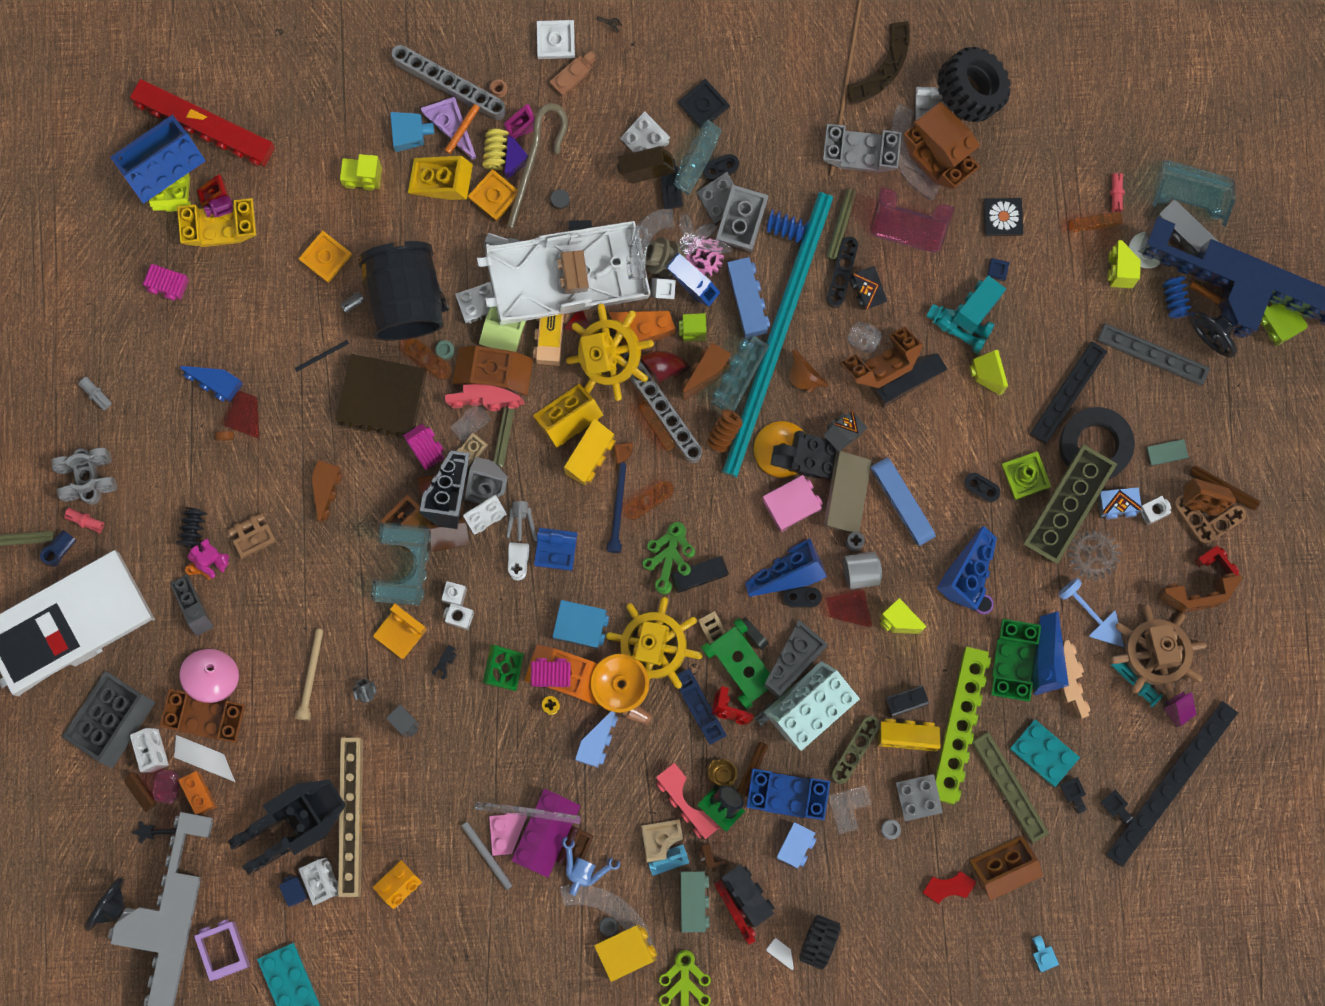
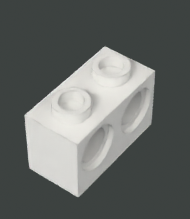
(149, 750)

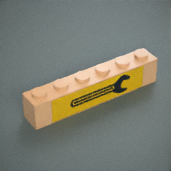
(549, 340)

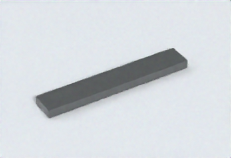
(1153, 354)

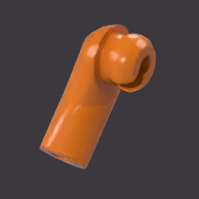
(190, 569)

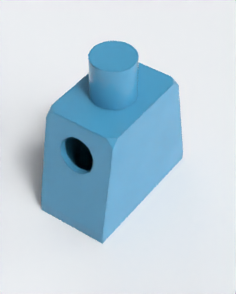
(409, 130)

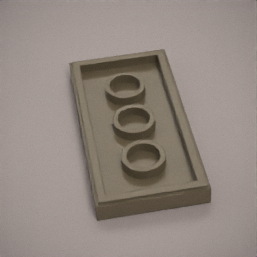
(847, 492)

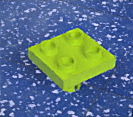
(1026, 475)

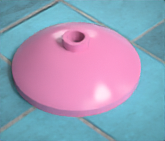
(205, 684)

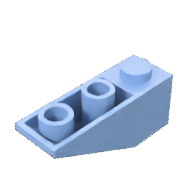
(593, 745)

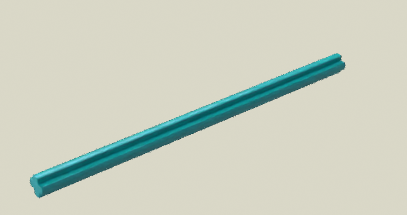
(778, 334)

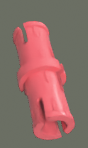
(1117, 192)
(84, 520)

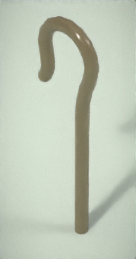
(533, 152)

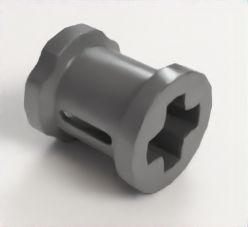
(859, 537)

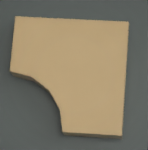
(659, 838)

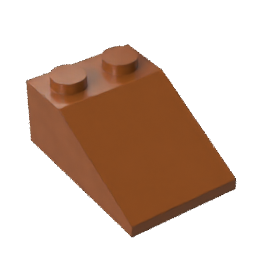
(946, 136)

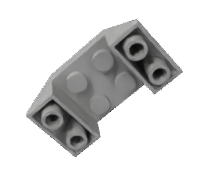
(862, 150)

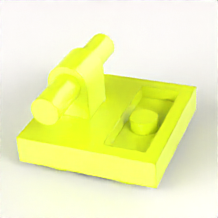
(173, 196)

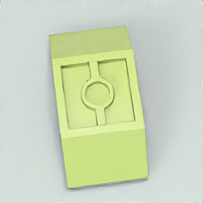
(500, 336)

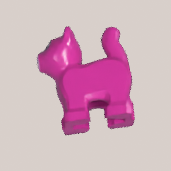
(206, 557)

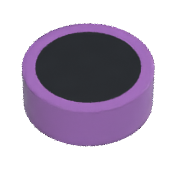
(985, 606)

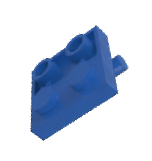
(555, 549)

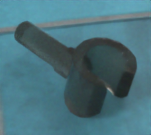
(613, 23)

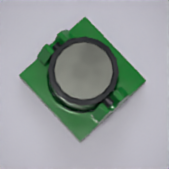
(723, 806)

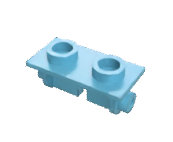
(675, 858)

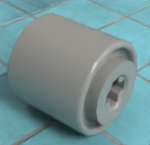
(862, 570)

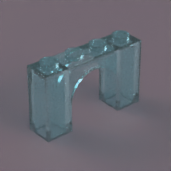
(408, 589)

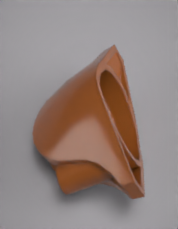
(804, 375)

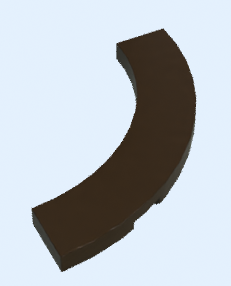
(888, 70)

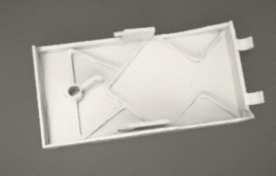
(528, 279)

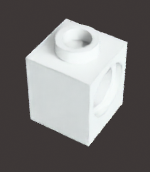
(663, 288)
(1148, 514)
(454, 593)
(465, 622)

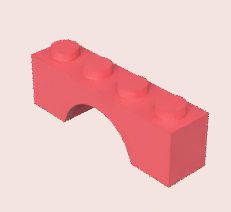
(672, 782)

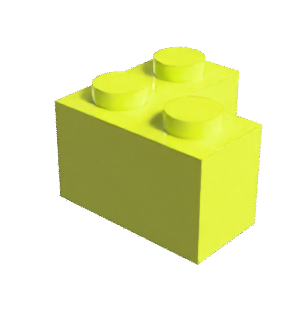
(361, 172)

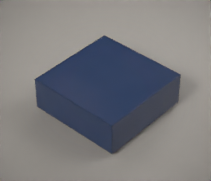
(998, 269)

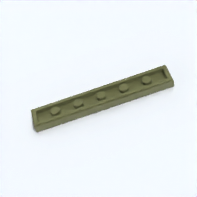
(1010, 787)

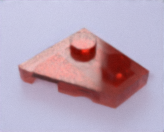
(244, 415)
(850, 608)

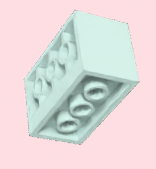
(811, 705)

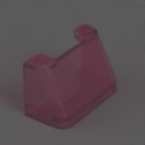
(909, 226)

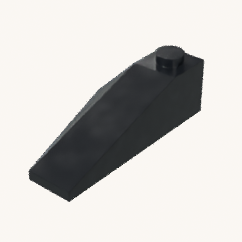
(444, 497)

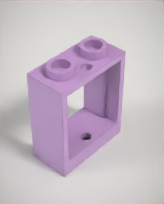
(230, 969)

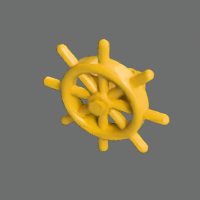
(600, 353)
(653, 640)

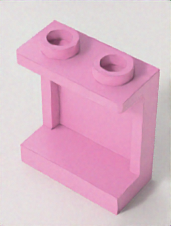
(792, 503)

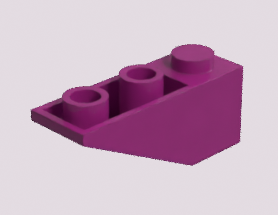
(1181, 708)

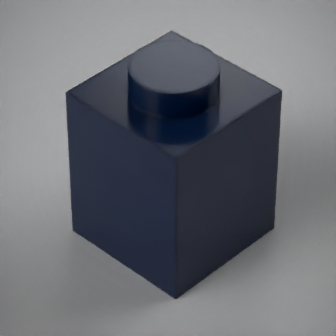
(293, 891)

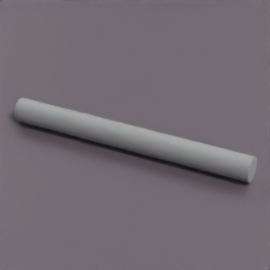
(486, 855)

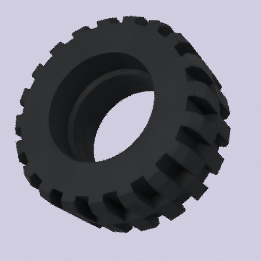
(959, 93)

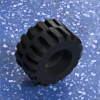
(819, 942)

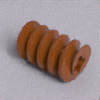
(724, 430)

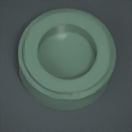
(445, 350)

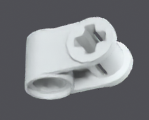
(518, 556)

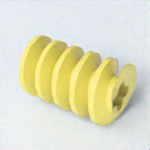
(494, 149)

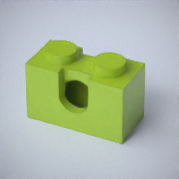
(693, 327)

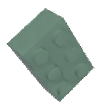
(694, 902)

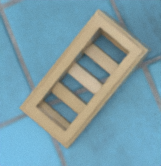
(709, 617)

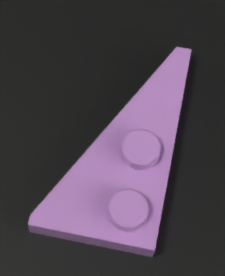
(448, 119)

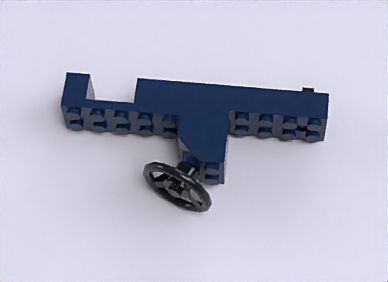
(1247, 286)

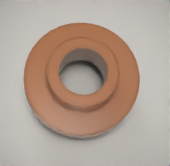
(498, 83)

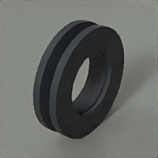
(1104, 418)

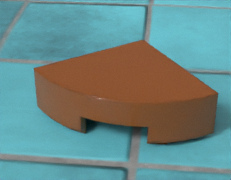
(623, 451)

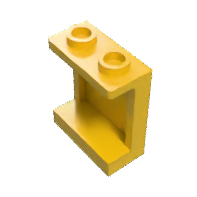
(626, 952)

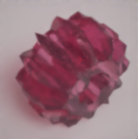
(166, 786)

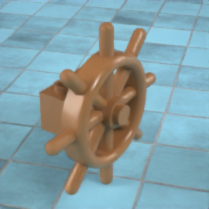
(1162, 650)

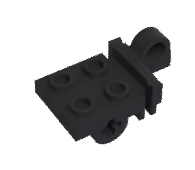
(807, 455)

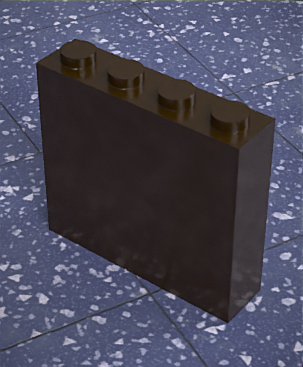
(381, 396)

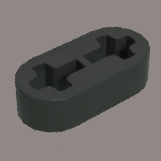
(755, 635)

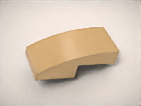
(474, 446)

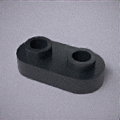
(720, 167)
(982, 487)
(802, 599)

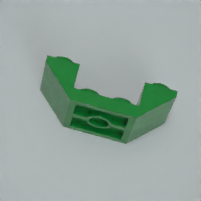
(1014, 660)

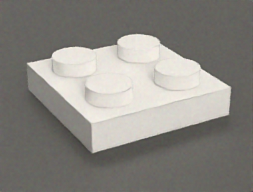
(555, 39)

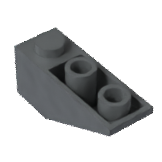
(191, 605)

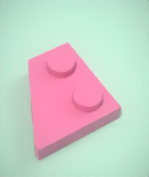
(505, 833)

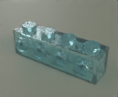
(740, 373)

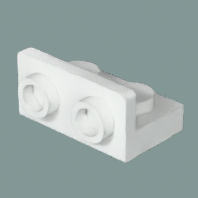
(319, 880)

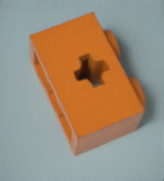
(197, 793)

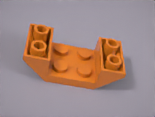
(580, 673)

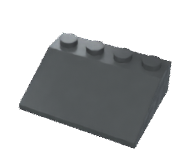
(108, 719)

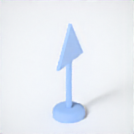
(1106, 630)

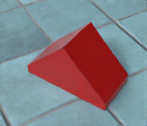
(212, 190)

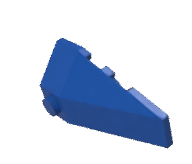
(794, 570)
(967, 575)
(1049, 661)

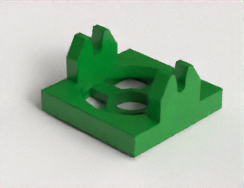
(517, 658)

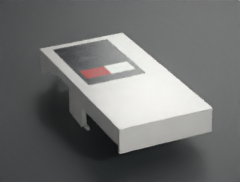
(69, 622)

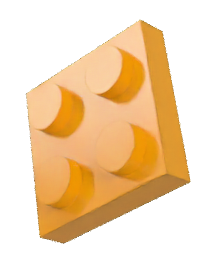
(493, 195)
(325, 256)

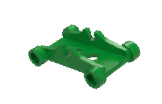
(723, 649)

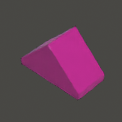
(520, 123)

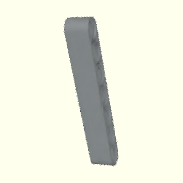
(442, 76)
(663, 416)

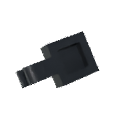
(448, 657)
(1073, 792)
(1115, 804)

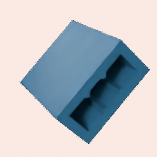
(580, 625)

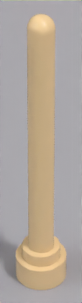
(303, 712)

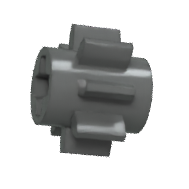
(364, 690)

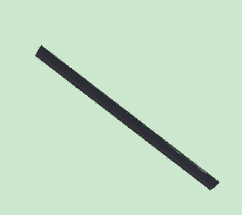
(321, 355)

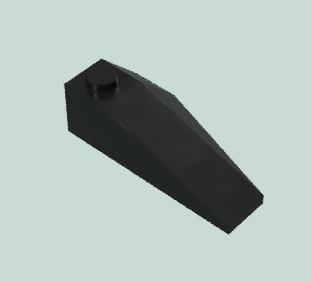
(922, 372)

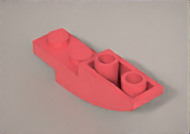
(491, 396)

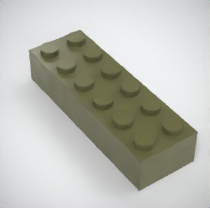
(1069, 503)

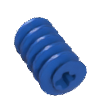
(785, 226)
(1175, 298)

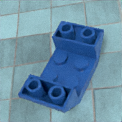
(788, 795)

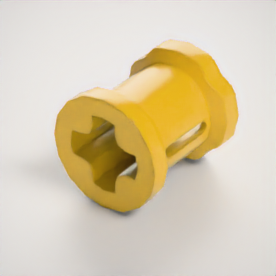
(555, 708)

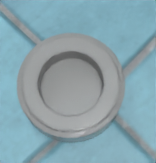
(890, 829)

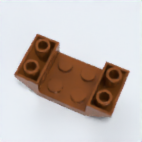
(927, 162)
(889, 364)
(493, 368)
(1177, 598)
(209, 720)

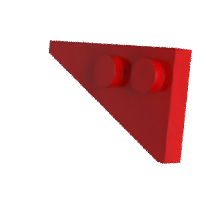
(737, 914)

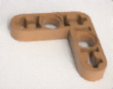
(1209, 527)

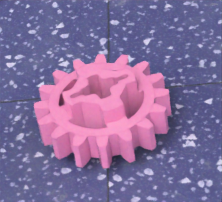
(705, 264)

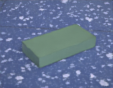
(1167, 452)

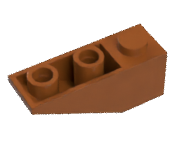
(324, 484)

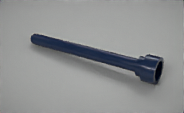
(614, 543)

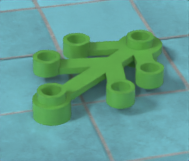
(669, 555)

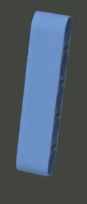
(903, 501)

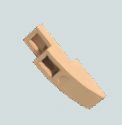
(1073, 692)

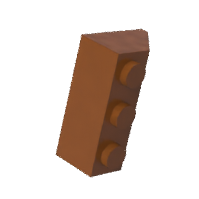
(1006, 868)

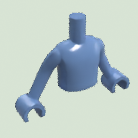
(582, 870)

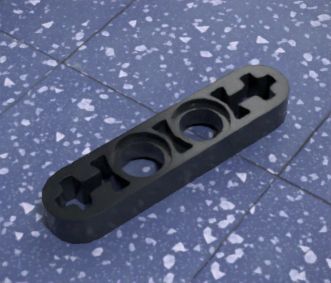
(843, 272)

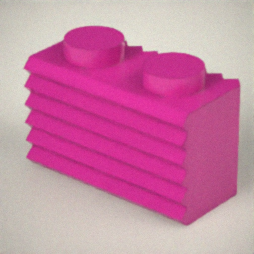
(165, 282)
(422, 444)
(550, 673)

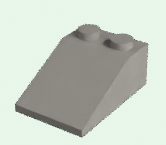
(742, 218)

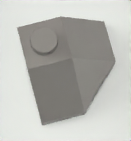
(485, 481)

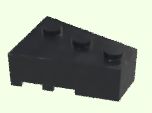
(748, 895)

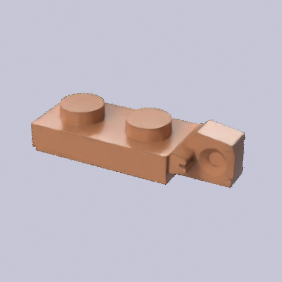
(573, 74)

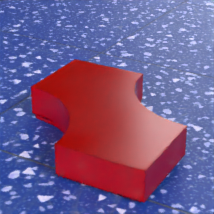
(958, 885)

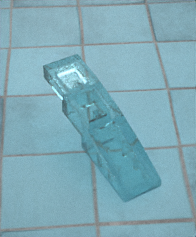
(698, 157)

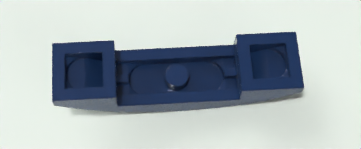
(700, 708)

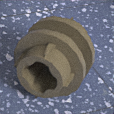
(660, 255)

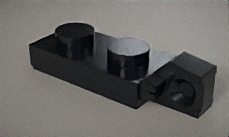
(671, 194)

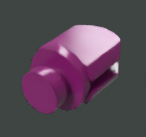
(219, 207)

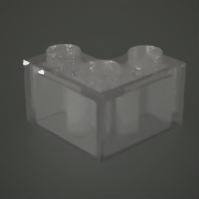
(842, 808)

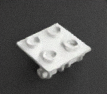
(645, 134)
(473, 302)
(484, 514)

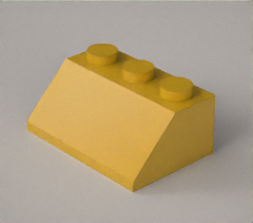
(568, 415)
(589, 453)
(909, 736)

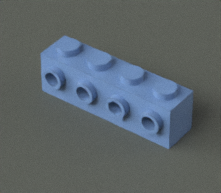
(747, 298)

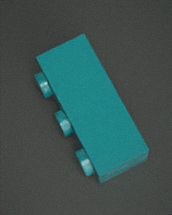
(978, 304)

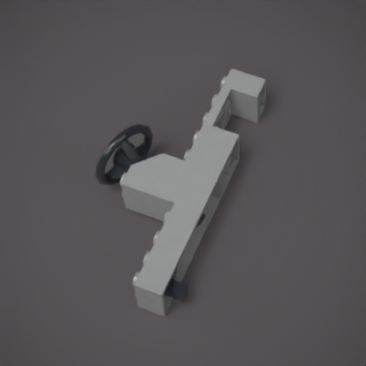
(162, 929)

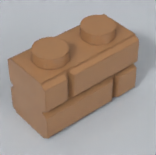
(573, 272)

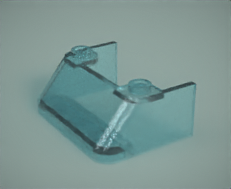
(1196, 188)

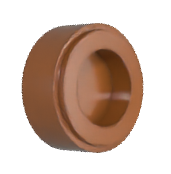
(224, 436)

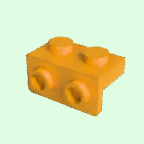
(397, 884)

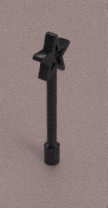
(147, 832)

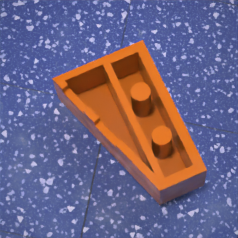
(647, 325)

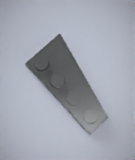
(798, 654)

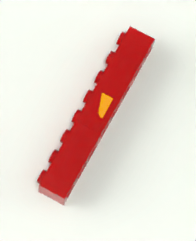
(203, 123)

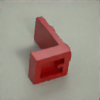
(1221, 556)
(725, 712)

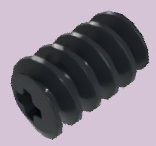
(191, 527)

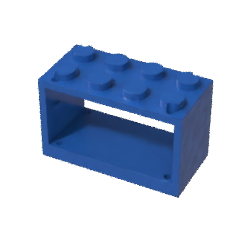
(158, 158)

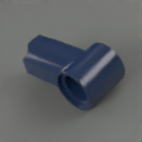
(59, 546)

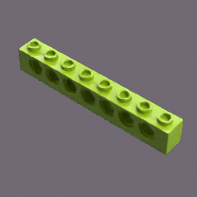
(970, 657)

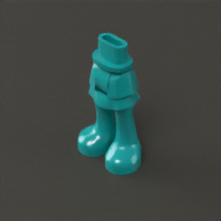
(944, 320)

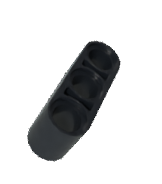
(700, 574)

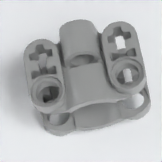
(91, 459)

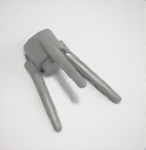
(520, 510)

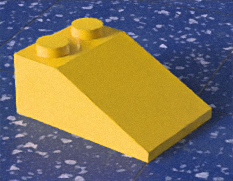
(441, 177)

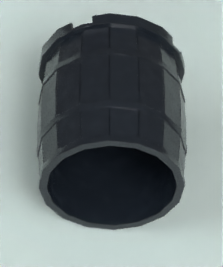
(401, 291)

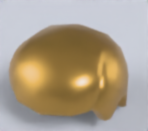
(722, 773)

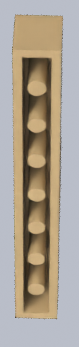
(351, 817)

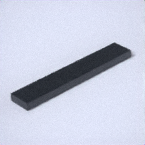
(1068, 392)

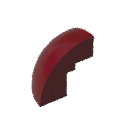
(663, 364)

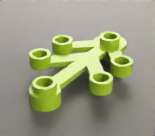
(684, 983)

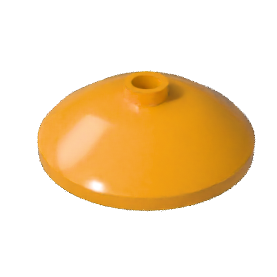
(770, 436)
(606, 678)

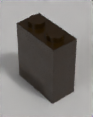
(646, 164)

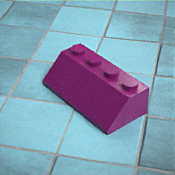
(543, 837)

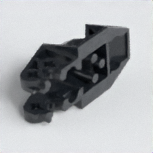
(309, 810)

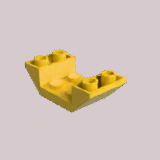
(231, 228)

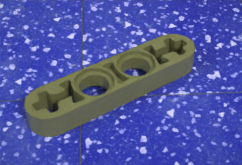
(857, 751)

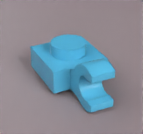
(1044, 956)

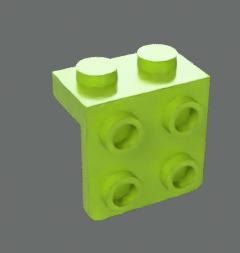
(1282, 323)

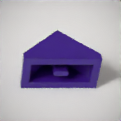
(515, 158)

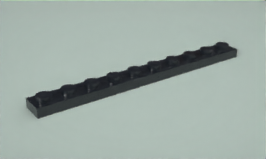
(1171, 783)

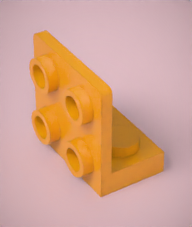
(400, 632)

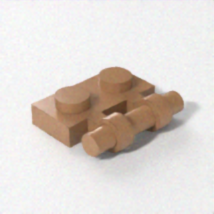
(254, 540)

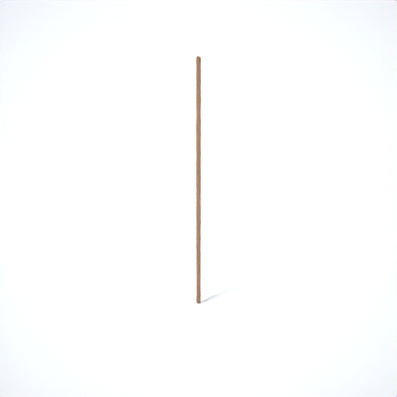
(848, 70)

